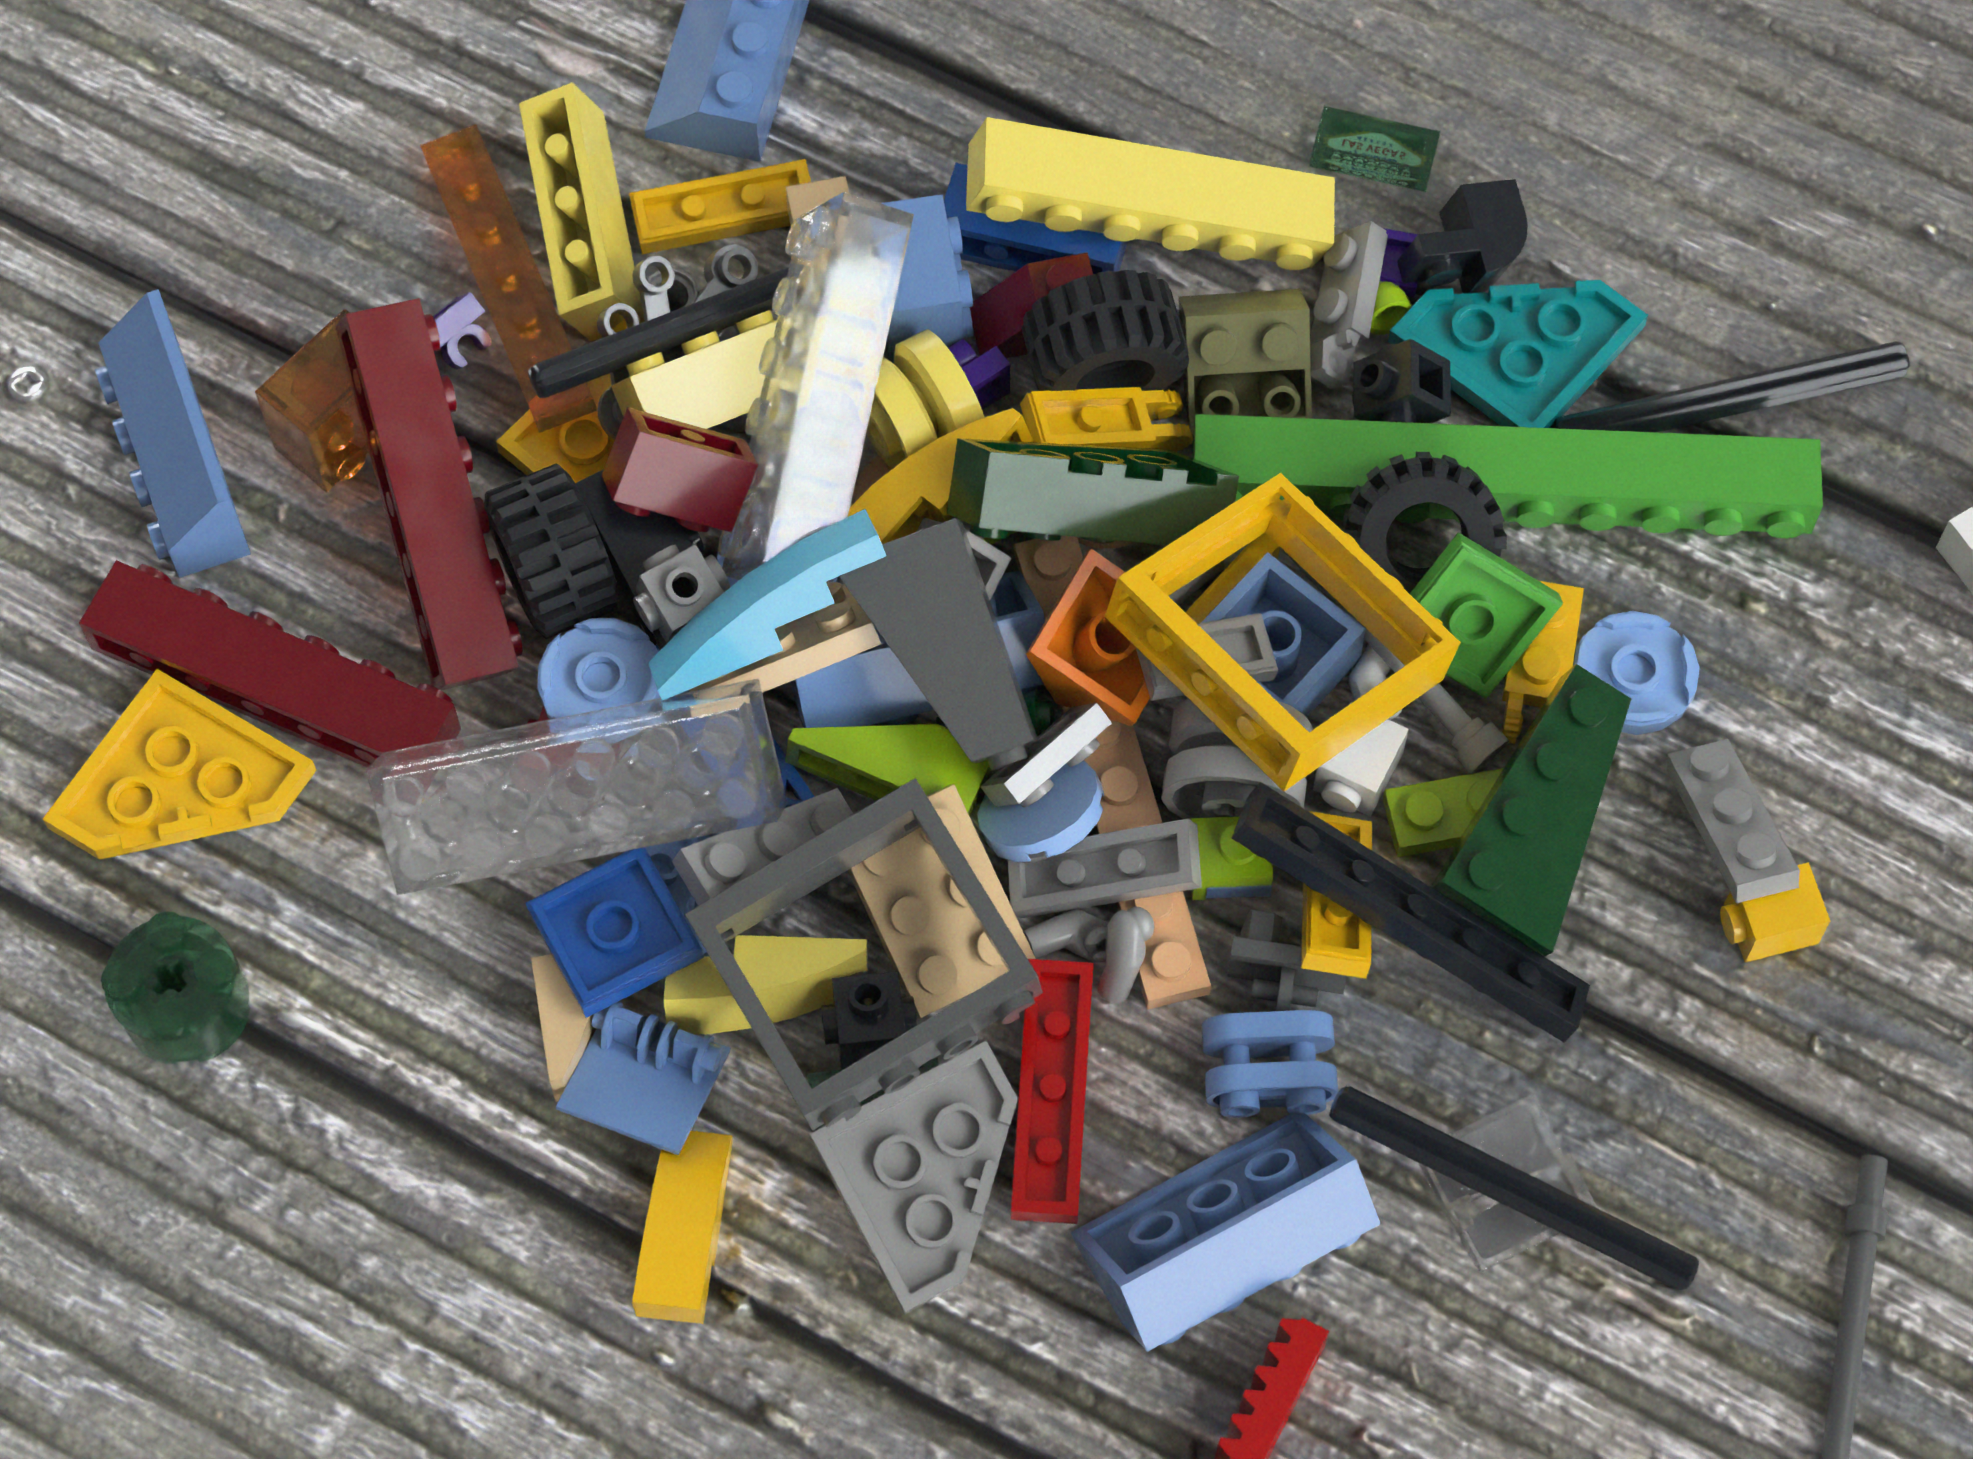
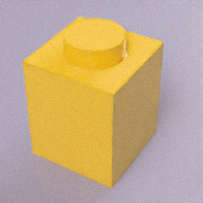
(1778, 920)

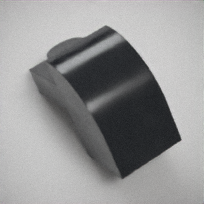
(1480, 238)

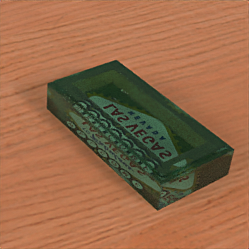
(1374, 148)

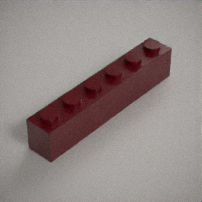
(428, 494)
(262, 669)

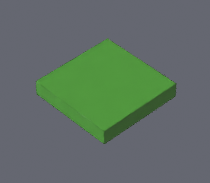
(1487, 608)

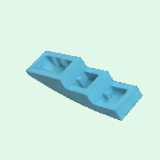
(742, 620)

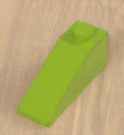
(887, 757)

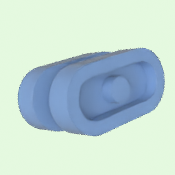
(1245, 1087)

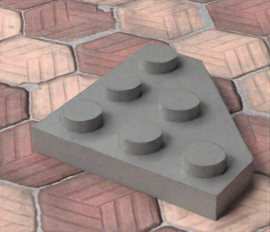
(922, 1171)

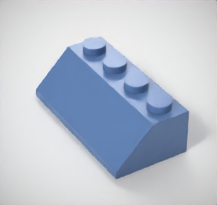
(726, 75)
(170, 441)
(878, 688)
(1227, 1229)

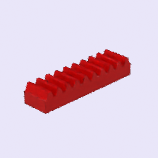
(1052, 1094)
(1274, 1390)

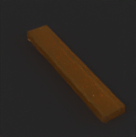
(503, 269)

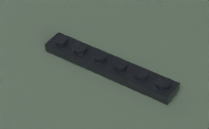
(1411, 912)

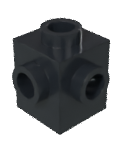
(1402, 385)
(866, 1014)

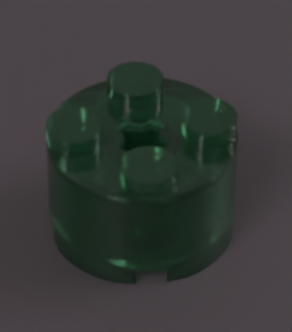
(171, 955)

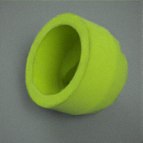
(1389, 307)

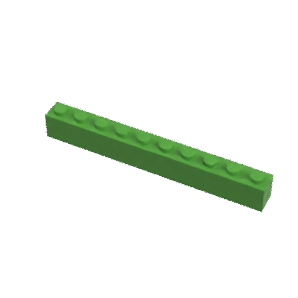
(1540, 472)

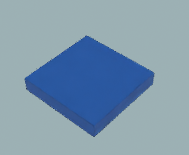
(614, 930)

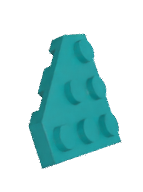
(1523, 348)

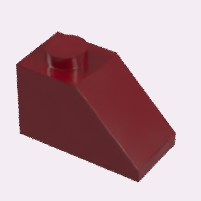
(1000, 310)

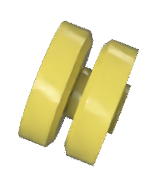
(919, 398)

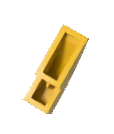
(923, 481)
(683, 1229)

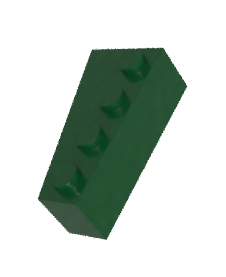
(1084, 491)
(1534, 824)

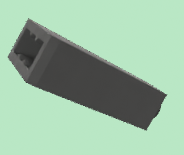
(946, 636)

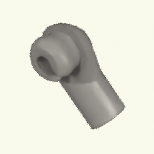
(1073, 931)
(1124, 952)

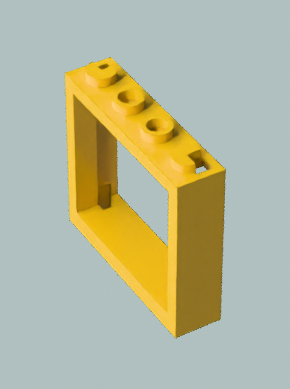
(1221, 687)

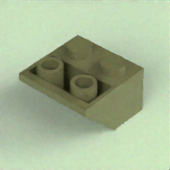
(1247, 354)

